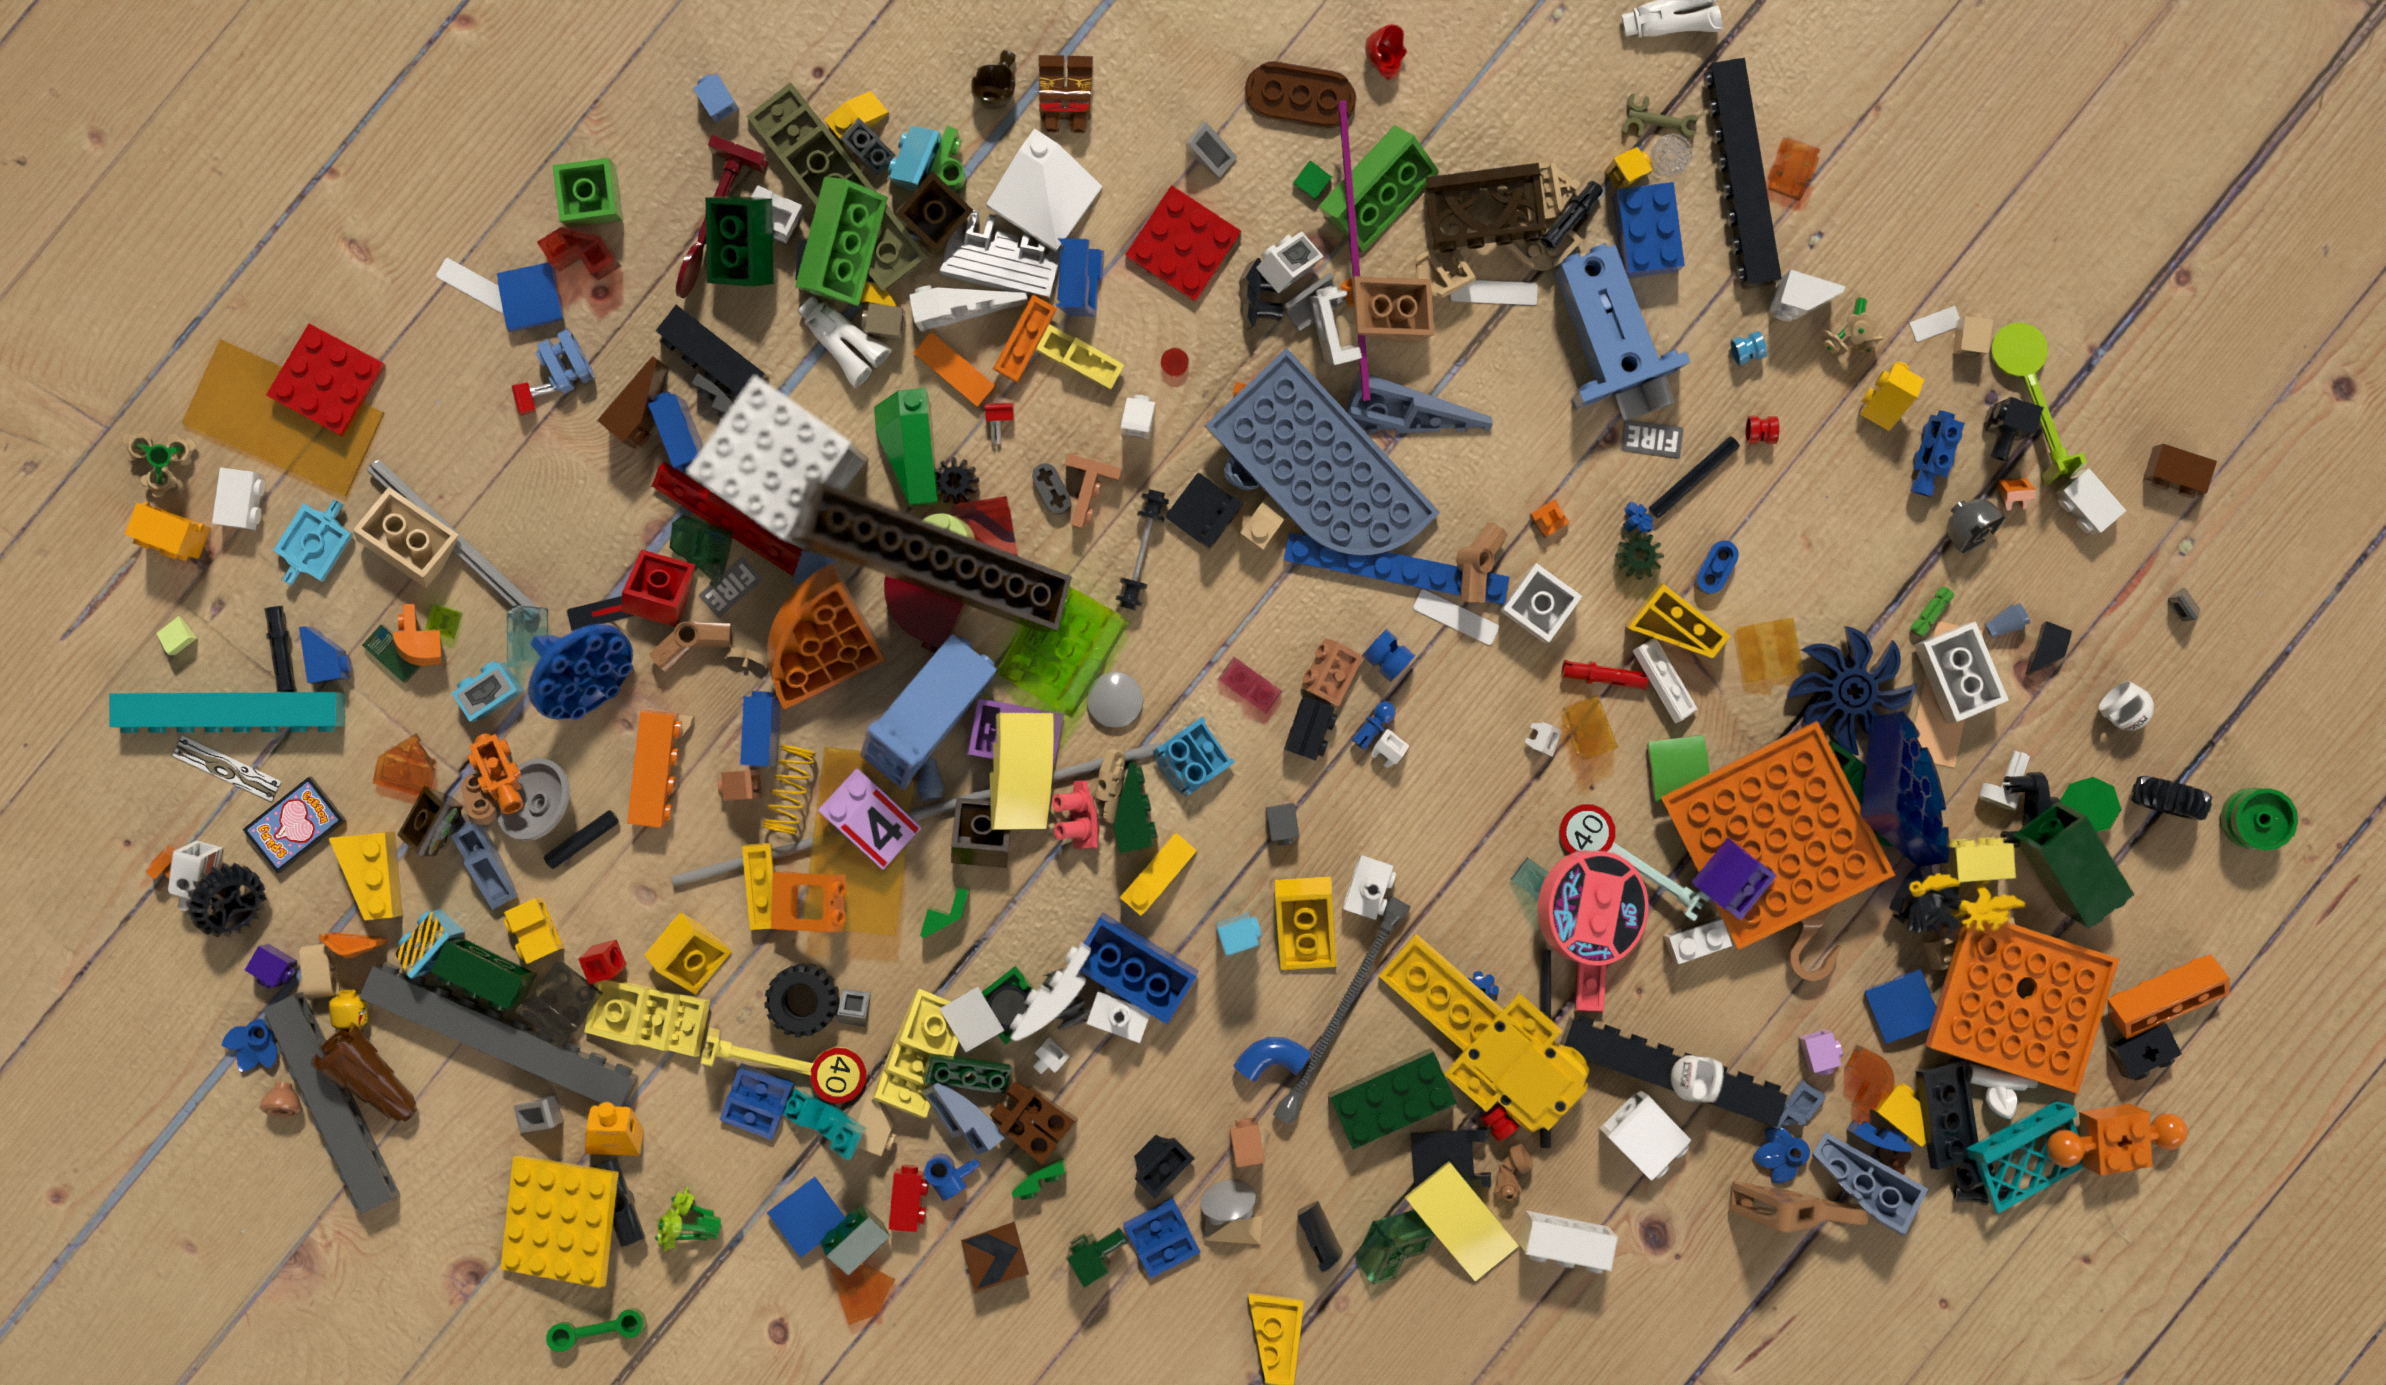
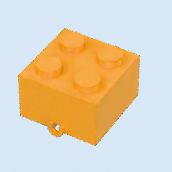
(166, 532)

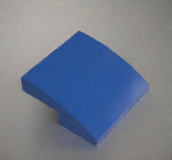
(530, 296)
(1902, 1005)
(756, 1101)
(806, 1216)
(1161, 1238)

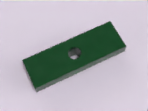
(952, 1071)

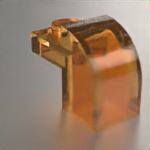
(1876, 1076)

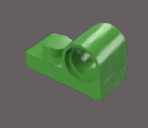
(943, 161)

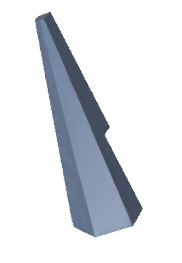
(1408, 410)

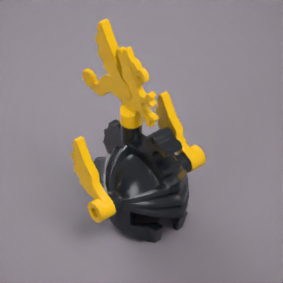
(1936, 904)

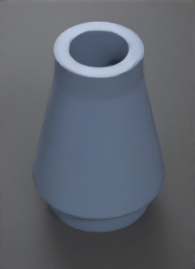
(2008, 621)
(930, 782)

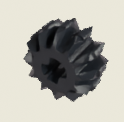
(965, 482)

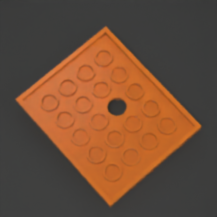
(2033, 1037)

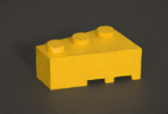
(1677, 622)

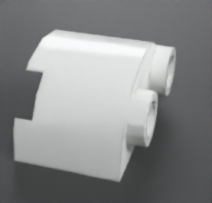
(784, 213)

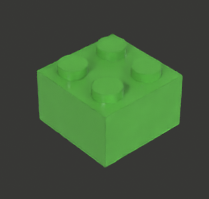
(587, 192)

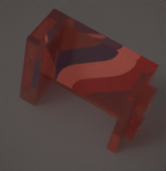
(989, 521)

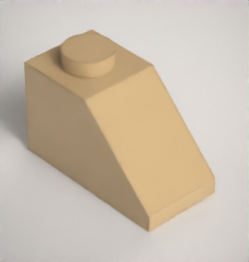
(1263, 524)
(878, 1126)

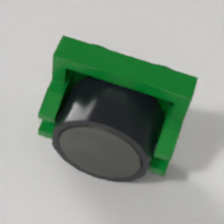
(1007, 999)

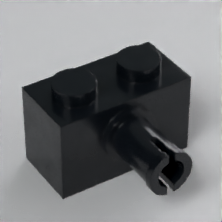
(2011, 421)

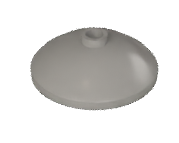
(545, 800)

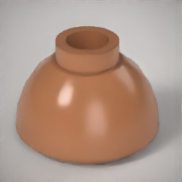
(281, 1101)

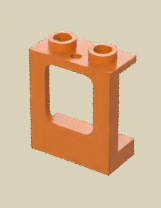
(786, 902)

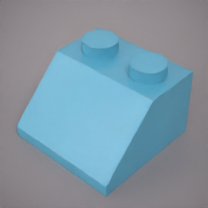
(915, 157)

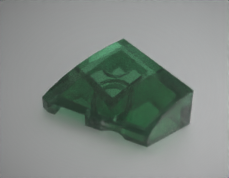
(702, 545)

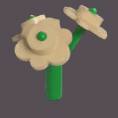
(1860, 330)

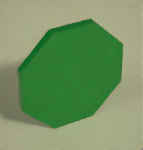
(2095, 800)

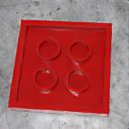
(1183, 243)
(325, 380)

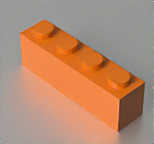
(653, 768)
(2168, 996)

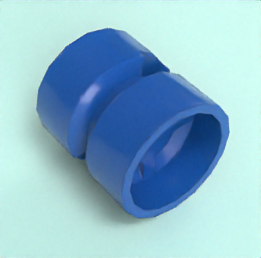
(1388, 655)

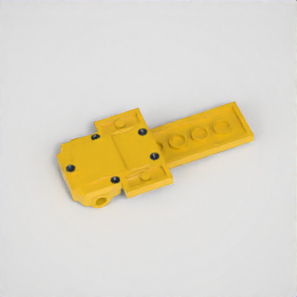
(1505, 1051)

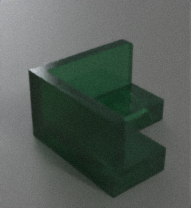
(1391, 1242)

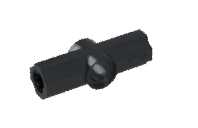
(625, 1220)

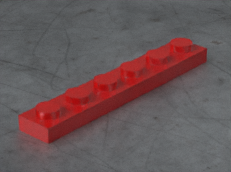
(728, 517)

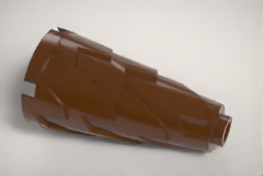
(357, 1067)

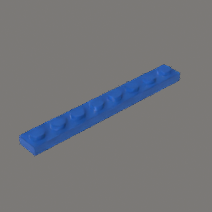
(1390, 568)

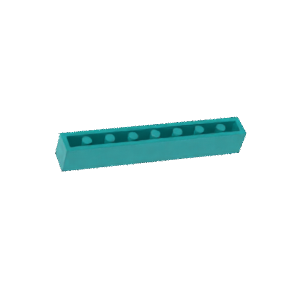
(222, 710)

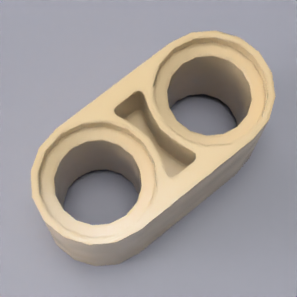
(319, 971)

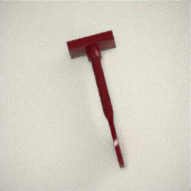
(735, 157)

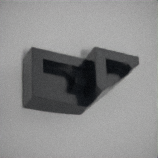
(2050, 647)

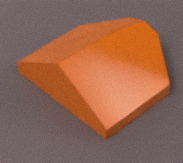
(351, 945)

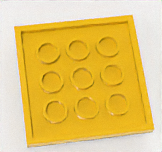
(559, 1221)

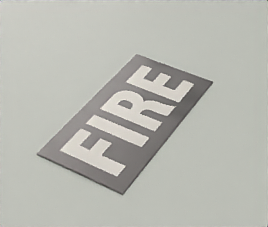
(1652, 438)
(734, 585)

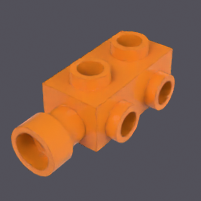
(498, 775)

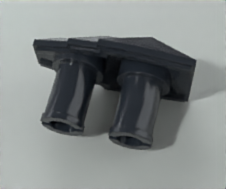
(1250, 285)

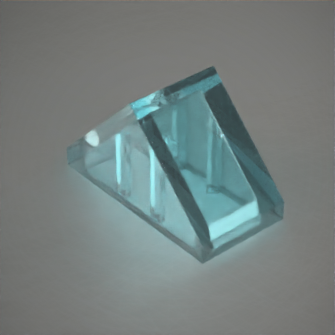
(1530, 877)

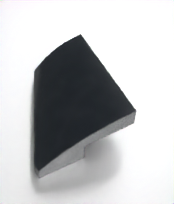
(1320, 1235)

